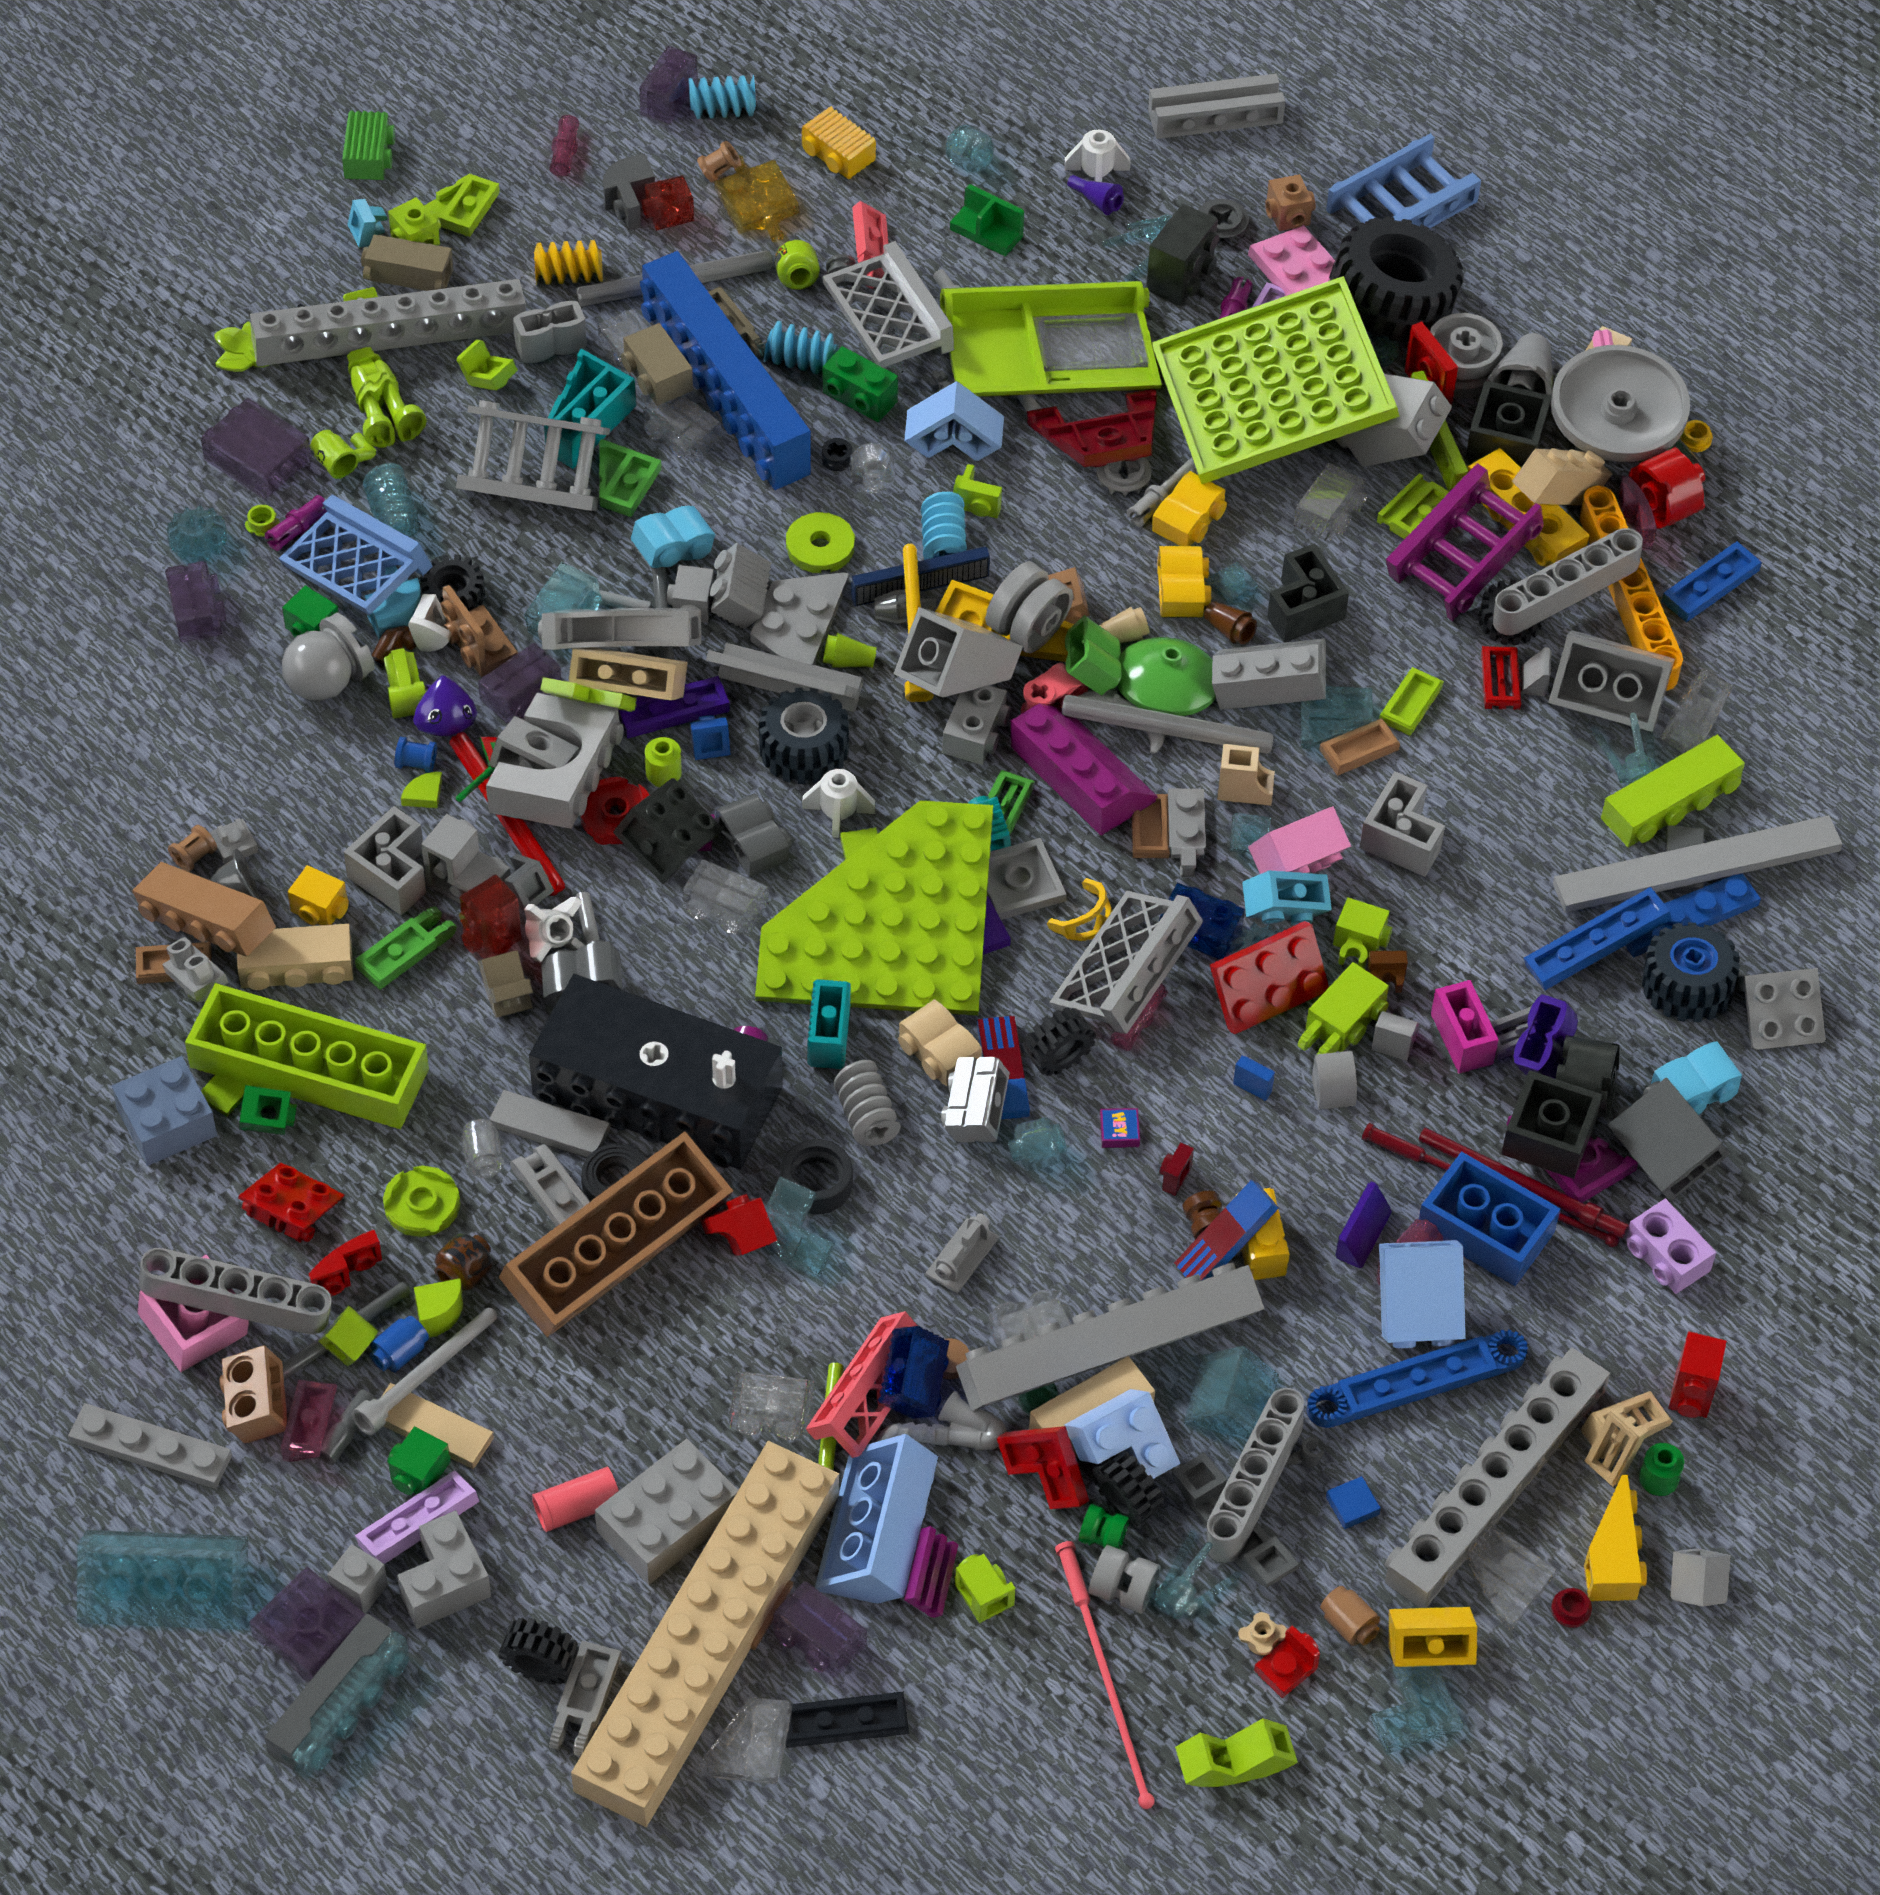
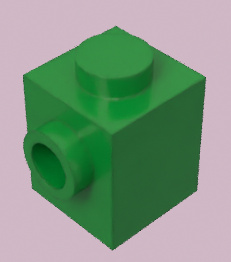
(306, 611)
(417, 1461)

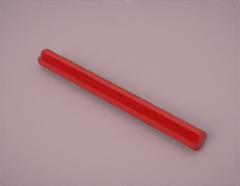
(515, 827)

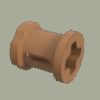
(719, 161)
(192, 848)

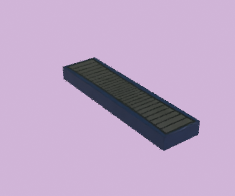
(932, 574)

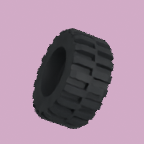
(1398, 275)

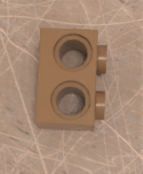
(253, 1394)

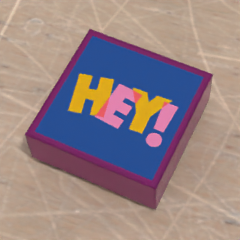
(1119, 1128)

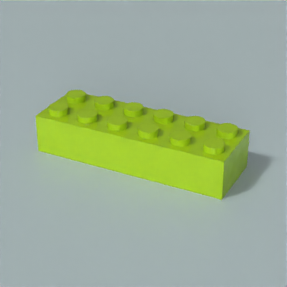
(307, 1055)

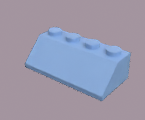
(877, 1521)

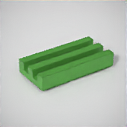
(1016, 781)

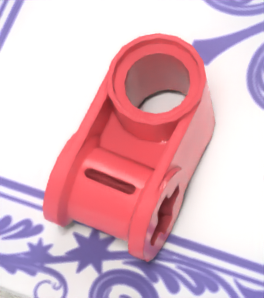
(1051, 688)

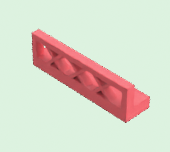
(852, 1387)

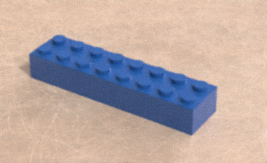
(727, 371)

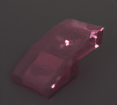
(1637, 510)

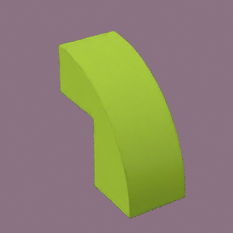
(1243, 1757)

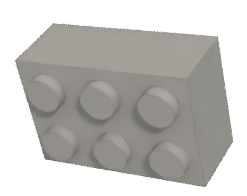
(1611, 680)
(665, 1511)

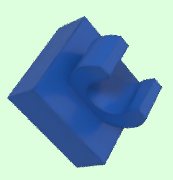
(710, 737)

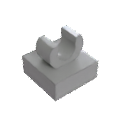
(232, 837)

